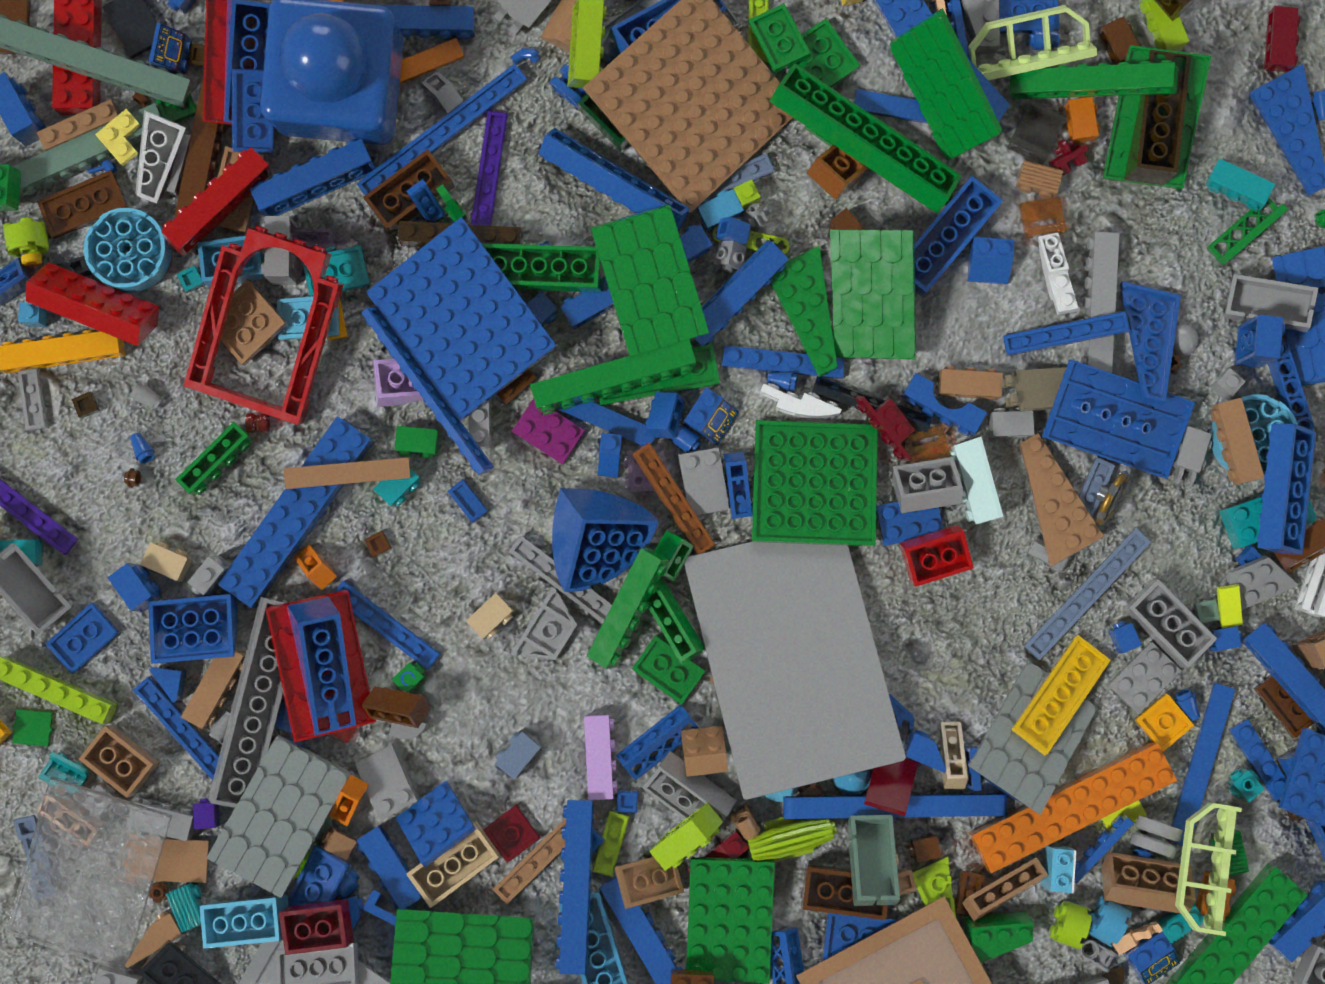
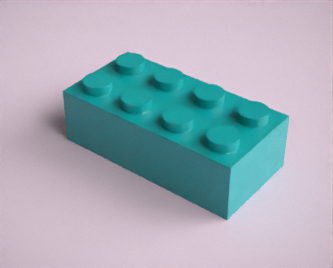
(1243, 521)

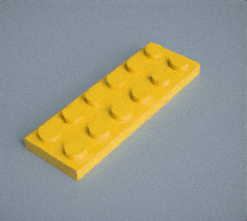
(1060, 695)

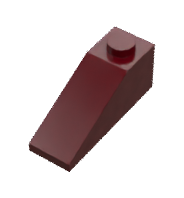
(729, 847)

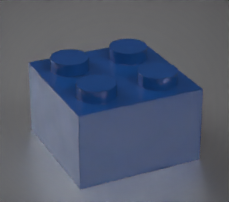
(135, 586)

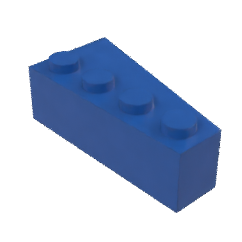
(1302, 925)

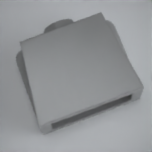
(208, 575)

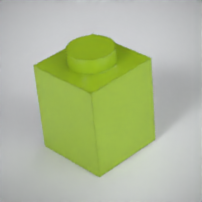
(747, 194)

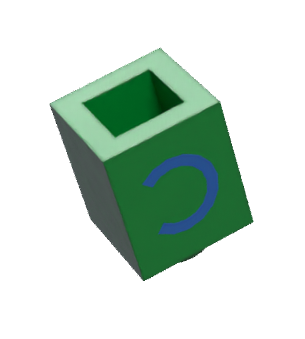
(409, 677)

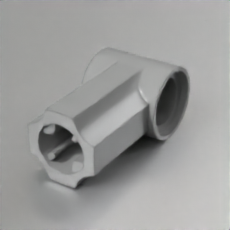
(1038, 551)

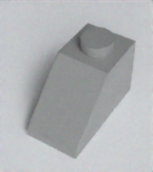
(442, 91)

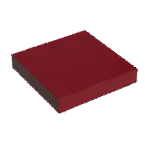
(511, 833)

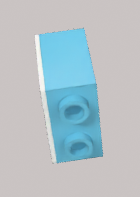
(1060, 866)

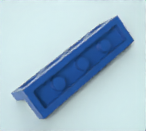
(654, 740)
(790, 954)

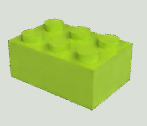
(687, 837)

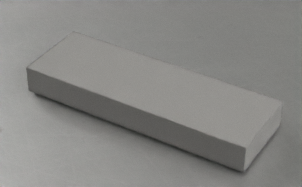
(32, 399)

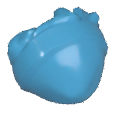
(853, 783)

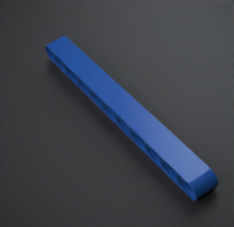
(919, 806)

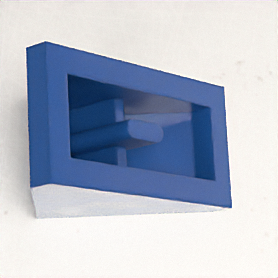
(171, 681)

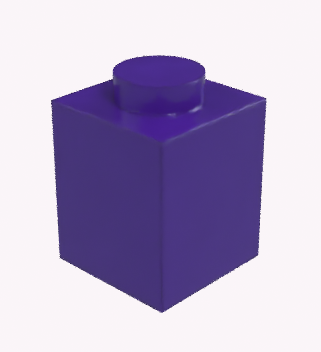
(206, 814)

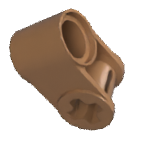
(745, 822)

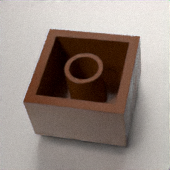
(836, 171)

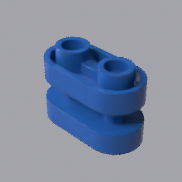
(561, 88)

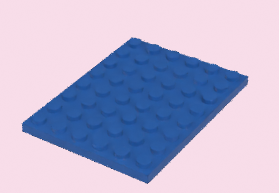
(461, 319)

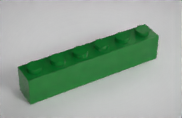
(627, 608)

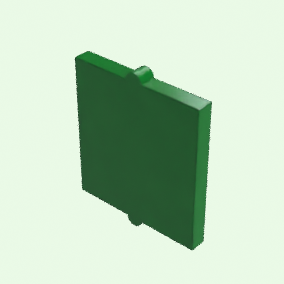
(32, 727)

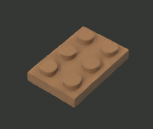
(647, 882)

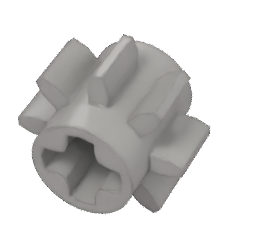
(757, 215)

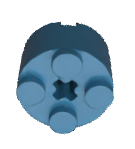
(1109, 921)

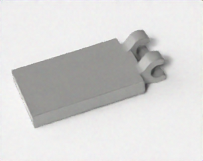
(522, 11)

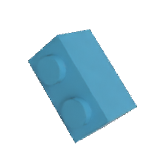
(723, 206)

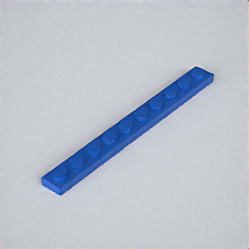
(448, 126)
(431, 397)

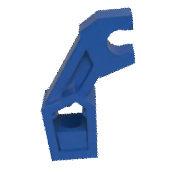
(901, 713)

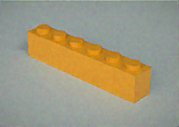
(59, 351)

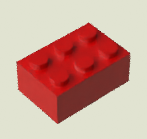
(936, 555)

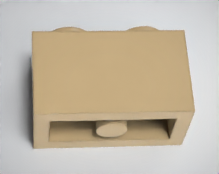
(166, 561)
(490, 616)

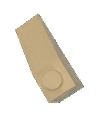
(953, 755)

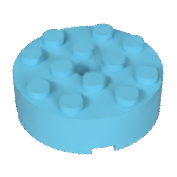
(110, 238)
(1261, 414)

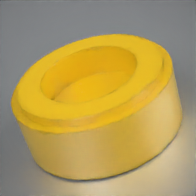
(31, 259)

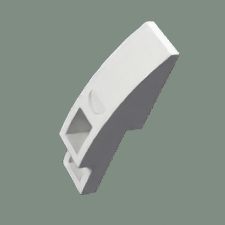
(1056, 274)
(807, 407)

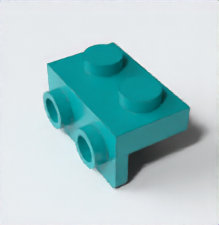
(62, 768)

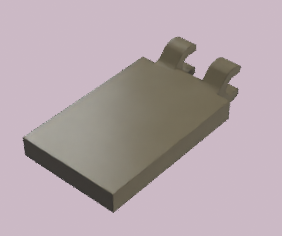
(1034, 388)

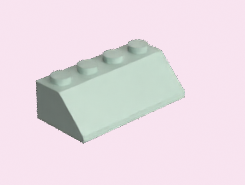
(977, 482)

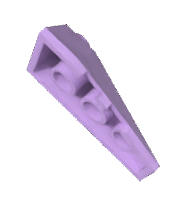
(392, 385)

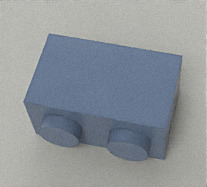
(518, 754)

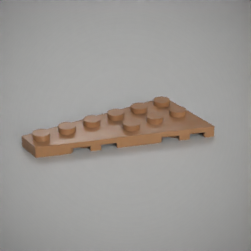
(1059, 510)

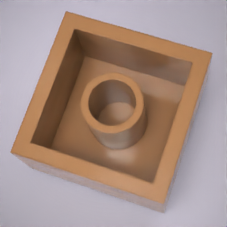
(704, 751)

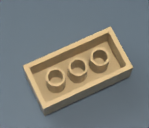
(454, 866)

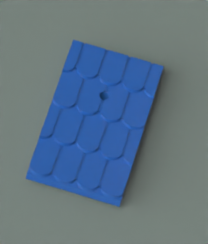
(1308, 347)
(1111, 420)

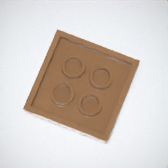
(250, 323)

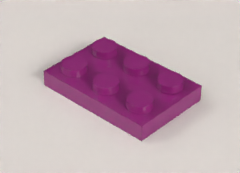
(548, 433)

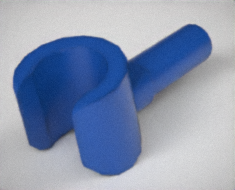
(106, 165)

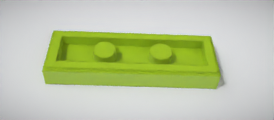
(610, 849)

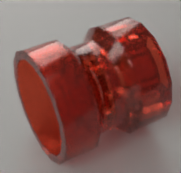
(257, 423)

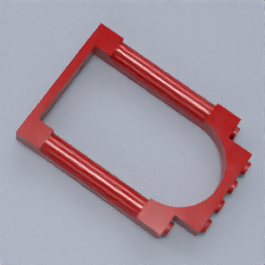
(325, 299)

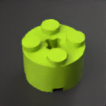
(25, 237)
(1071, 924)

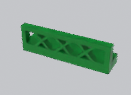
(1276, 212)

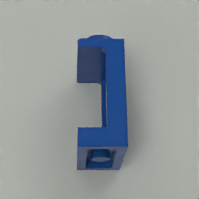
(371, 907)

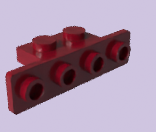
(890, 423)

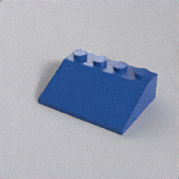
(193, 628)

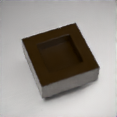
(196, 54)
(85, 404)

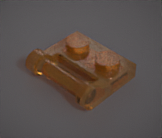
(1042, 211)
(928, 451)

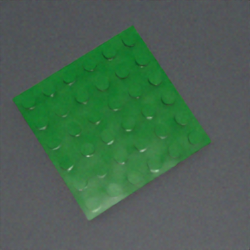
(814, 483)

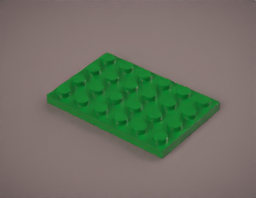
(730, 918)

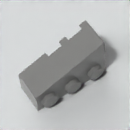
(978, 13)

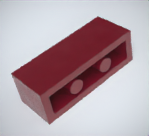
(1281, 39)

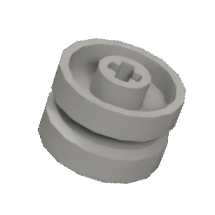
(1156, 836)

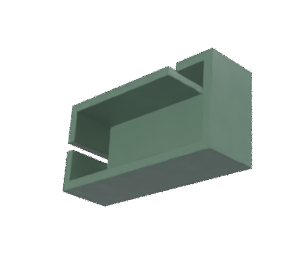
(873, 860)

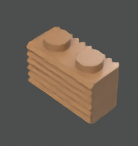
(1039, 179)

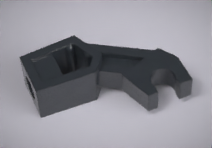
(71, 265)

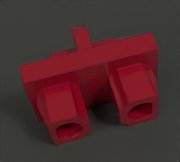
(1076, 153)

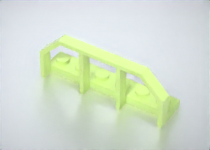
(1044, 58)
(1220, 871)

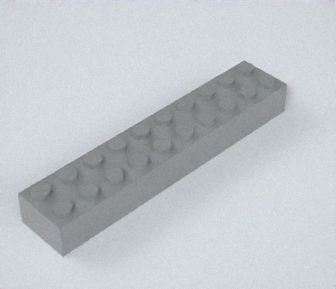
(251, 715)

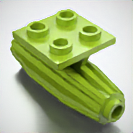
(790, 838)

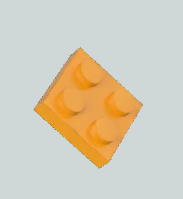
(1164, 722)

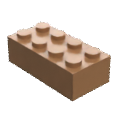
(1144, 882)

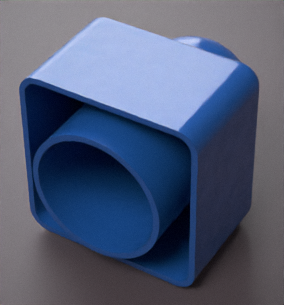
(332, 70)

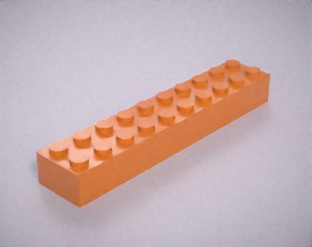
(1073, 807)

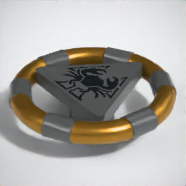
(1110, 497)

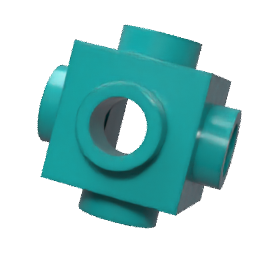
(1245, 784)

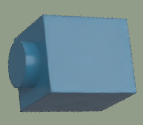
(32, 315)

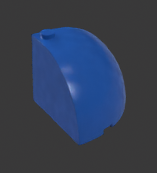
(596, 536)

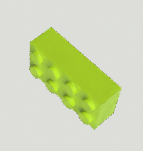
(586, 42)

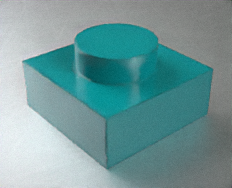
(190, 279)

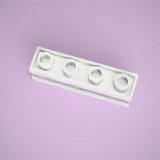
(1312, 593)

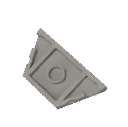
(1259, 581)
(547, 630)

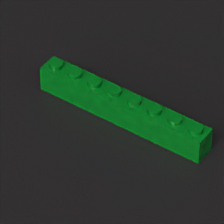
(1096, 81)

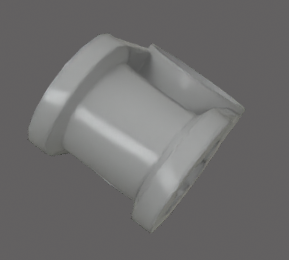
(1098, 954)

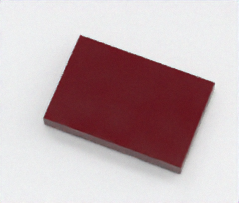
(892, 786)

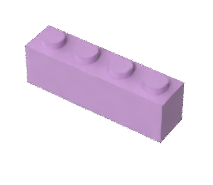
(599, 757)

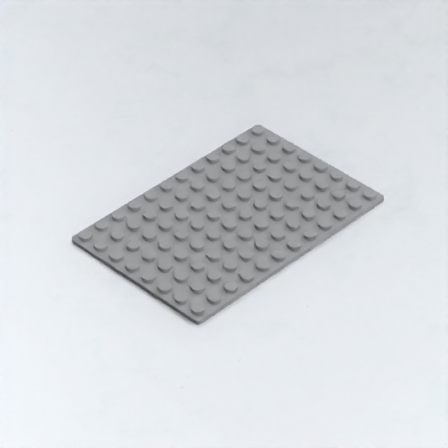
(792, 664)

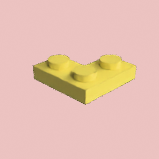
(115, 136)

